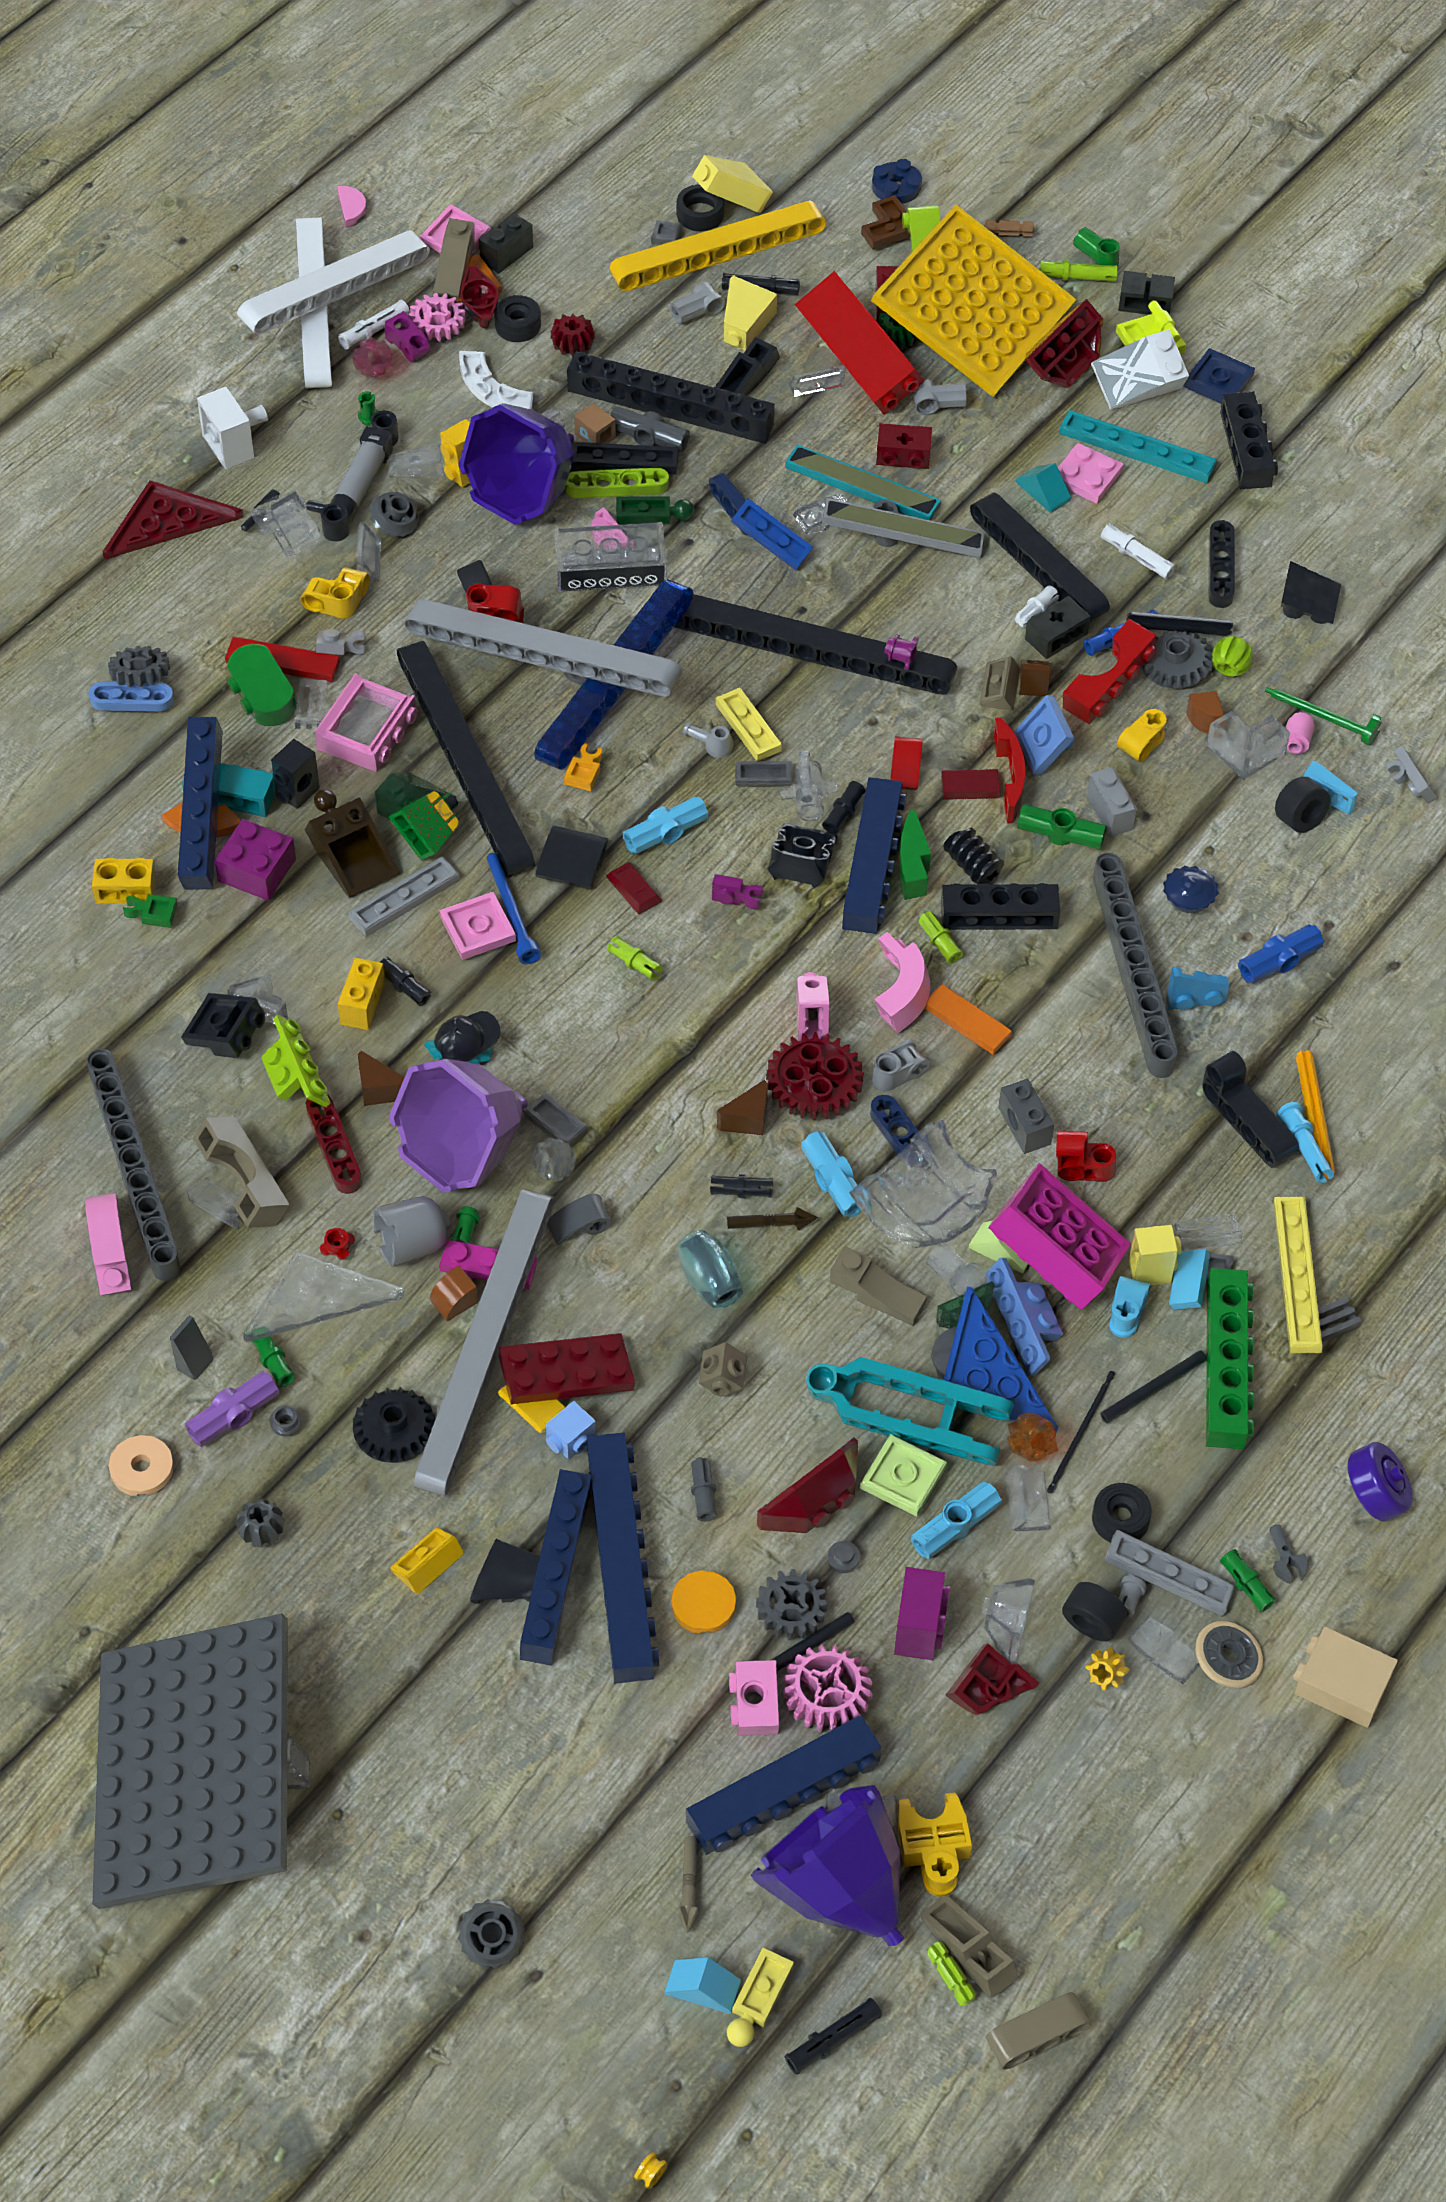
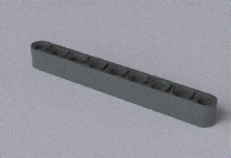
(1137, 978)
(134, 1174)

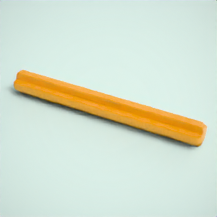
(1313, 1103)

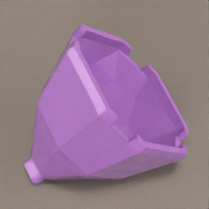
(455, 1122)

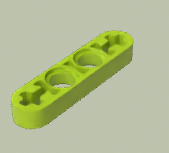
(617, 487)

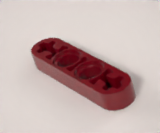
(333, 1142)

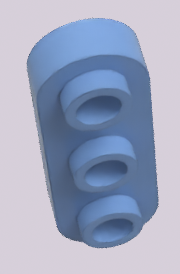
(117, 697)

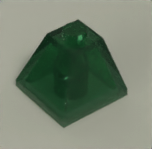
(400, 791)

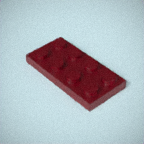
(566, 1368)

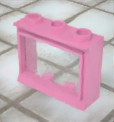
(365, 723)

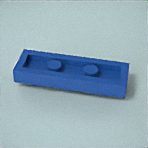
(771, 534)

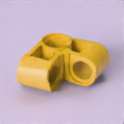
(336, 596)

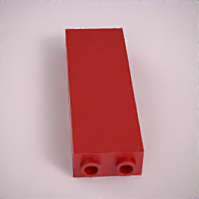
(859, 343)

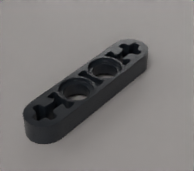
(1219, 563)

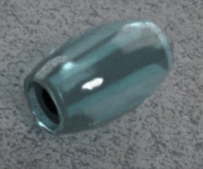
(710, 1269)

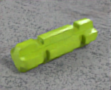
(951, 1973)

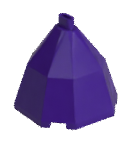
(516, 461)
(840, 1867)

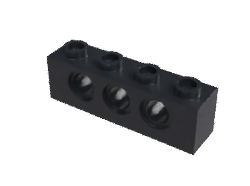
(1248, 440)
(1000, 906)

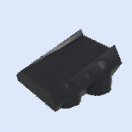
(1309, 595)
(801, 854)

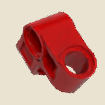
(498, 601)
(1080, 1159)

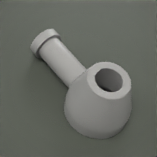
(718, 742)

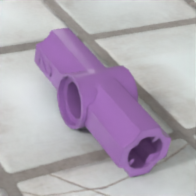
(231, 1408)

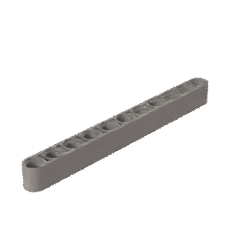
(543, 647)
(482, 1343)

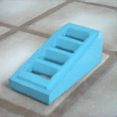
(1332, 784)

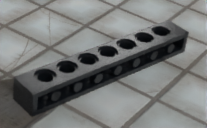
(670, 397)

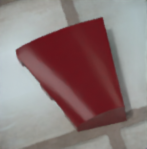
(989, 1681)

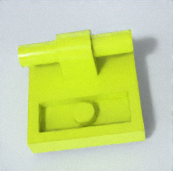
(1148, 325)

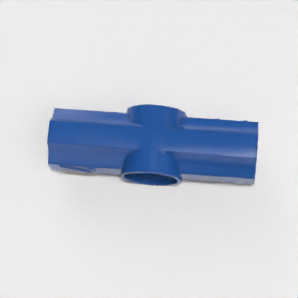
(1280, 953)

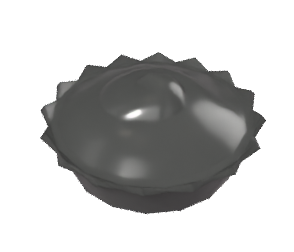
(394, 514)
(491, 1933)

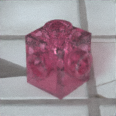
(381, 357)

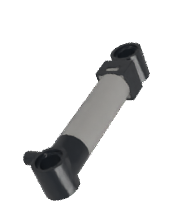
(374, 449)

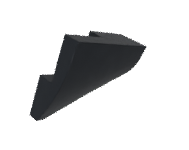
(506, 1574)

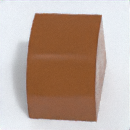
(1204, 709)
(454, 1293)

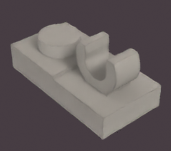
(1408, 768)

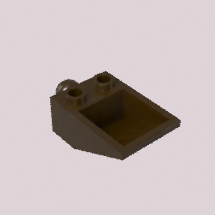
(353, 847)

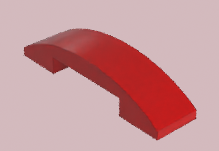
(1008, 746)

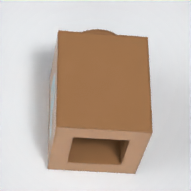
(594, 425)

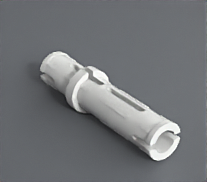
(365, 329)
(1129, 545)

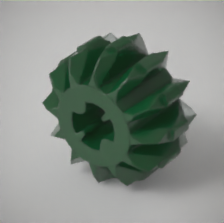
(896, 332)

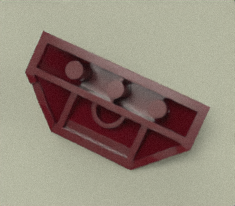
(1068, 347)
(815, 1495)

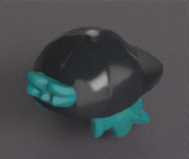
(466, 1038)

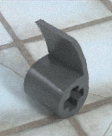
(582, 1213)

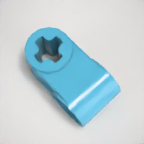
(1127, 1306)

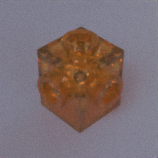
(1032, 1437)

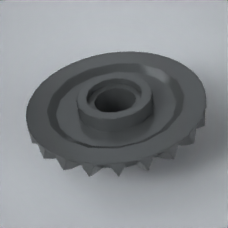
(1179, 660)

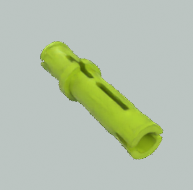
(1078, 271)

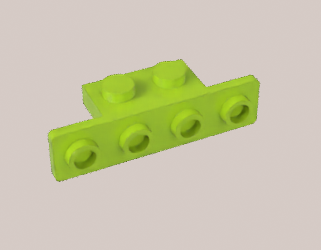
(291, 1064)

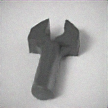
(1287, 1556)

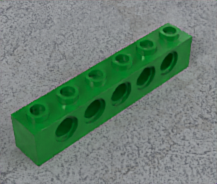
(1221, 1428)

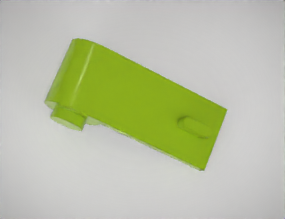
(920, 222)

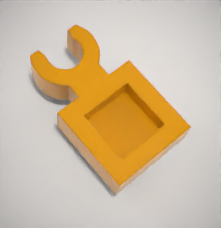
(584, 770)

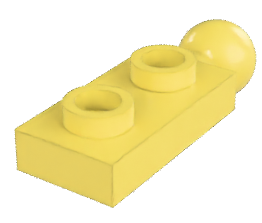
(758, 1996)

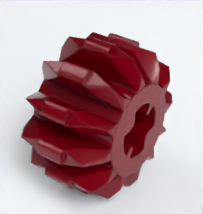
(572, 334)

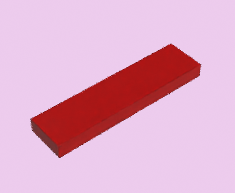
(295, 660)

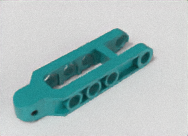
(837, 1385)

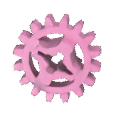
(437, 316)

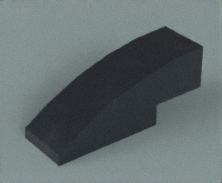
(749, 368)

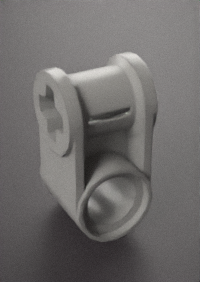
(901, 1066)

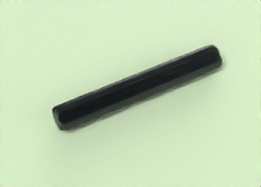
(1182, 623)

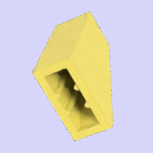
(732, 182)
(747, 312)

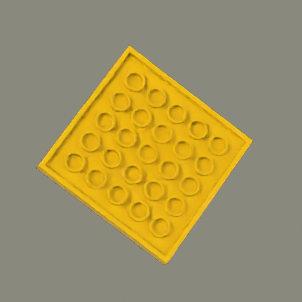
(973, 300)

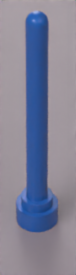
(527, 949)

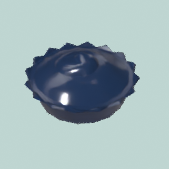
(1190, 889)

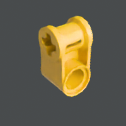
(1143, 735)

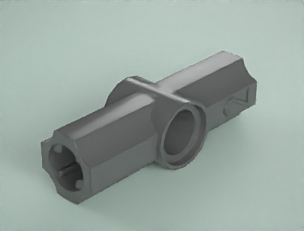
(650, 429)

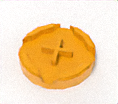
(703, 1602)

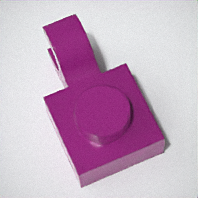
(733, 891)

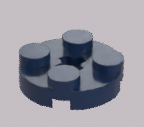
(885, 176)

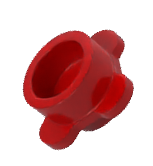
(334, 1236)

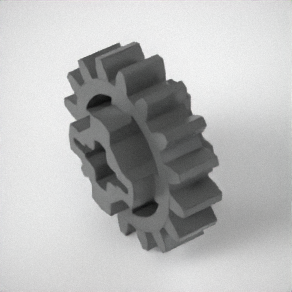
(139, 666)
(791, 1617)

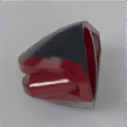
(479, 296)

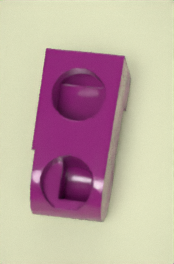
(407, 337)

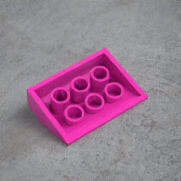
(1060, 1236)

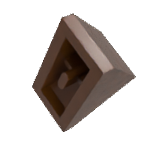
(1034, 677)
(378, 1081)
(745, 1112)

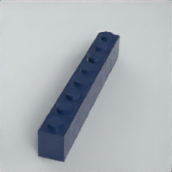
(620, 1558)

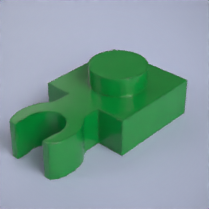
(154, 911)

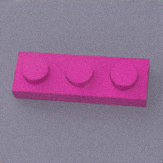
(474, 1260)

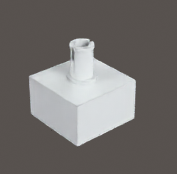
(228, 427)

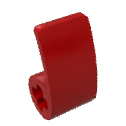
(906, 761)

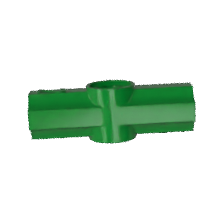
(1061, 826)

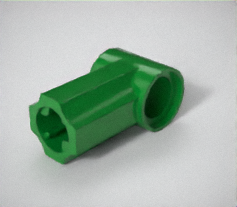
(1101, 250)

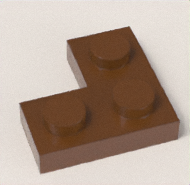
(889, 226)

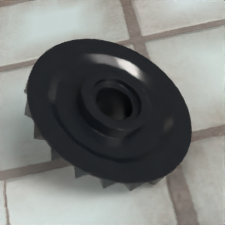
(395, 1440)

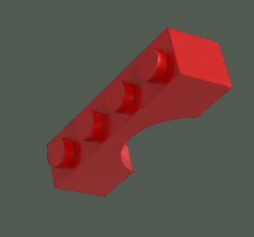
(1090, 694)

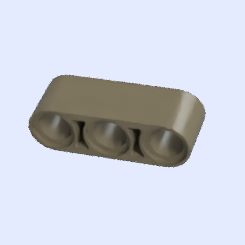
(1038, 2030)

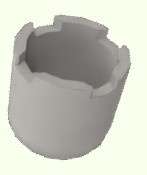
(410, 1229)

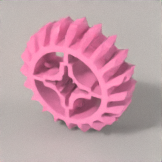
(807, 1672)

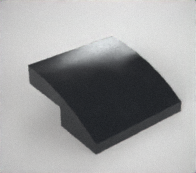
(571, 857)

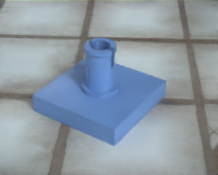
(1044, 735)

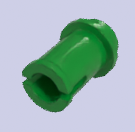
(367, 407)
(465, 1225)

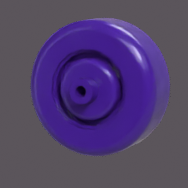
(1380, 1481)

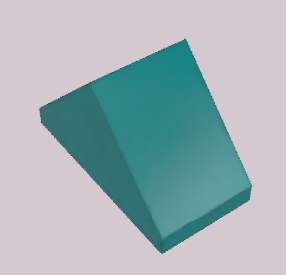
(1045, 486)

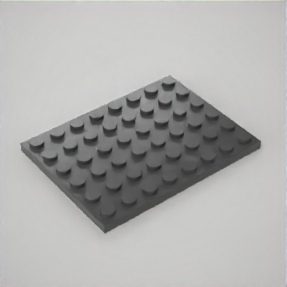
(192, 1762)

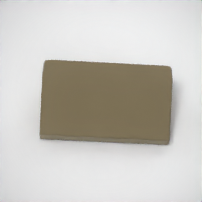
(1000, 684)

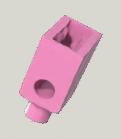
(812, 995)

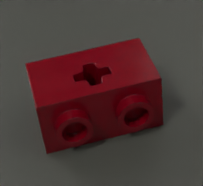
(904, 446)

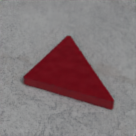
(164, 515)

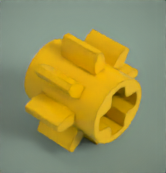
(1107, 1668)

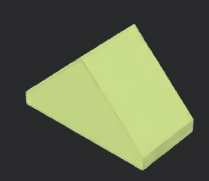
(990, 1246)

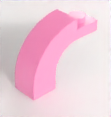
(911, 991)
(107, 1243)

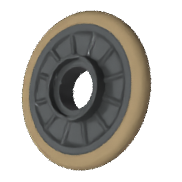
(1221, 1670)

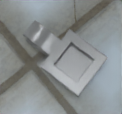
(335, 642)

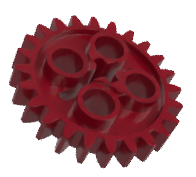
(814, 1076)

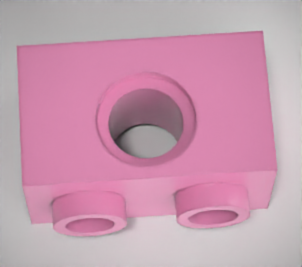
(758, 1678)

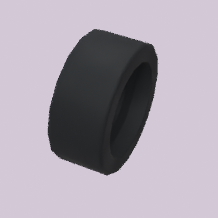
(695, 220)

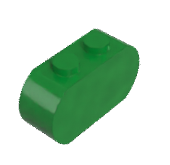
(261, 685)

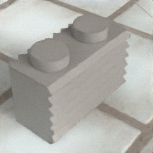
(1111, 801)

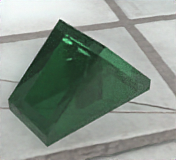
(949, 1312)

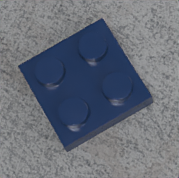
(1218, 375)

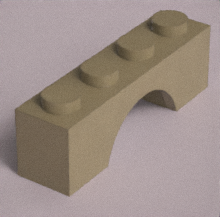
(227, 1144)

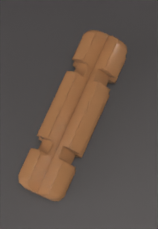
(1010, 228)

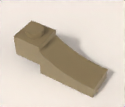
(876, 1287)

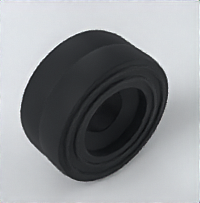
(514, 307)
(1123, 1496)

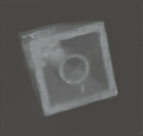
(1007, 1615)

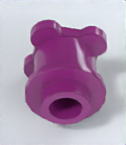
(901, 650)

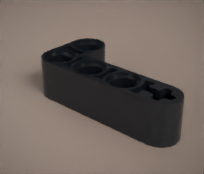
(1246, 1112)

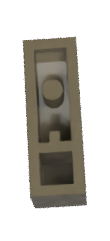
(454, 257)

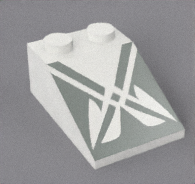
(1141, 370)

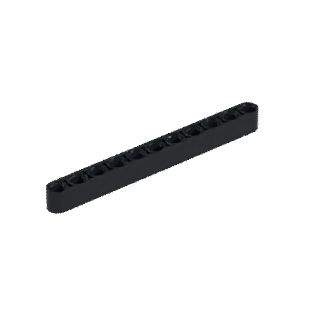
(815, 644)
(465, 758)

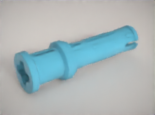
(1292, 1117)

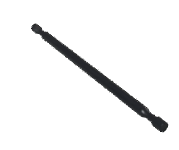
(1078, 1436)

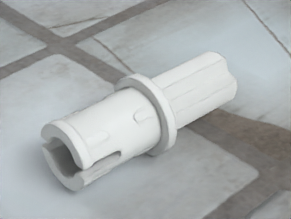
(1036, 605)

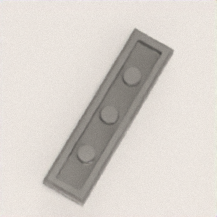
(404, 896)
(1169, 1573)

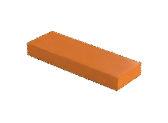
(967, 1019)

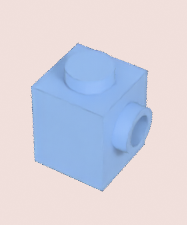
(569, 1430)

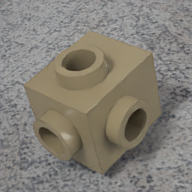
(723, 1369)

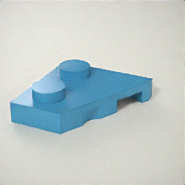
(1196, 990)

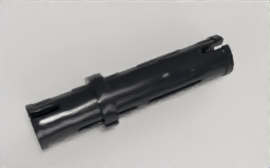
(772, 283)
(800, 2058)

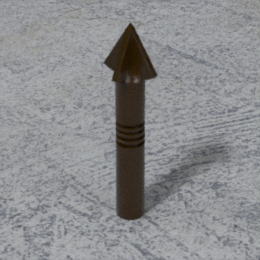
(799, 1218)

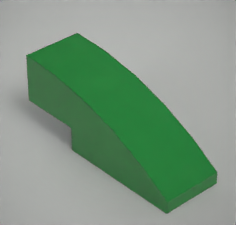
(914, 858)

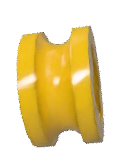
(651, 2170)

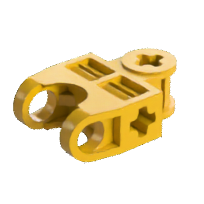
(935, 1843)

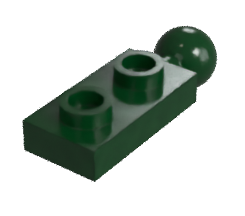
(651, 509)

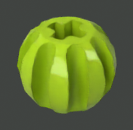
(1232, 656)

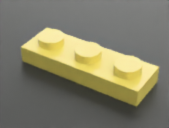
(748, 724)

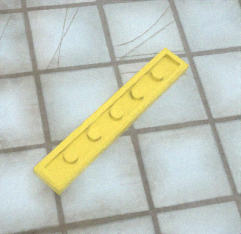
(1297, 1275)

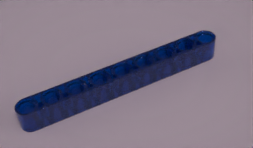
(596, 697)

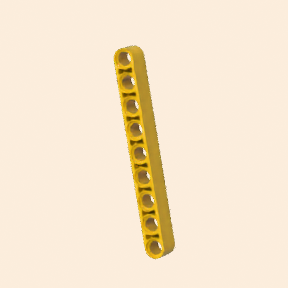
(717, 246)

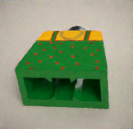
(427, 822)

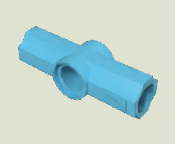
(665, 825)
(831, 1172)
(942, 1531)

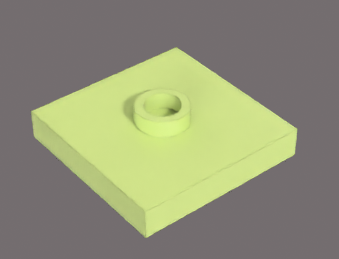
(903, 1475)

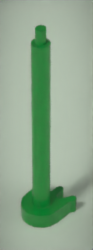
(1368, 732)

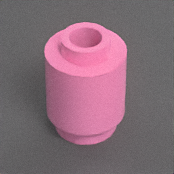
(1301, 732)

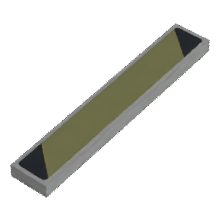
(903, 527)

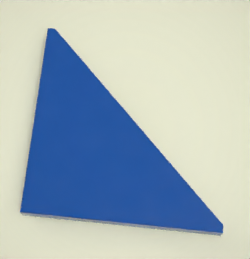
(986, 1362)

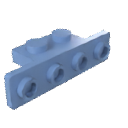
(1025, 1314)

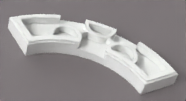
(485, 387)

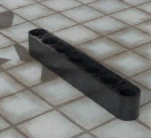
(1037, 554)

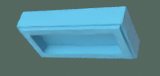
(1189, 1279)

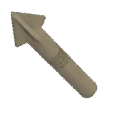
(688, 1911)

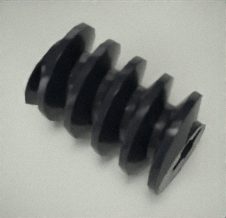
(974, 856)

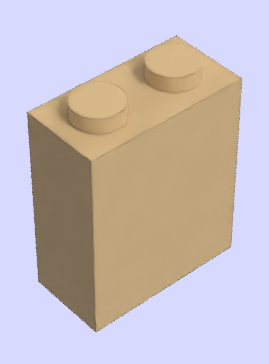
(1344, 1676)

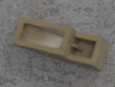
(970, 1946)

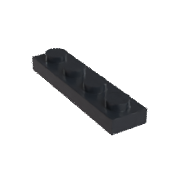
(621, 456)

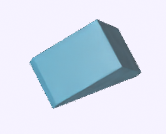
(703, 1983)

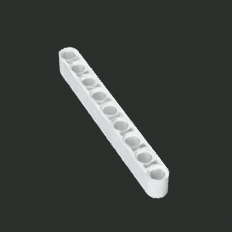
(333, 282)
(315, 323)

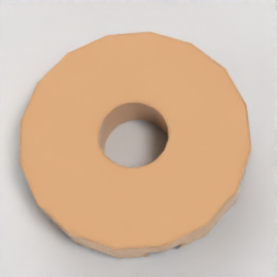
(141, 1449)

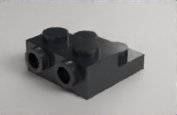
(225, 1024)

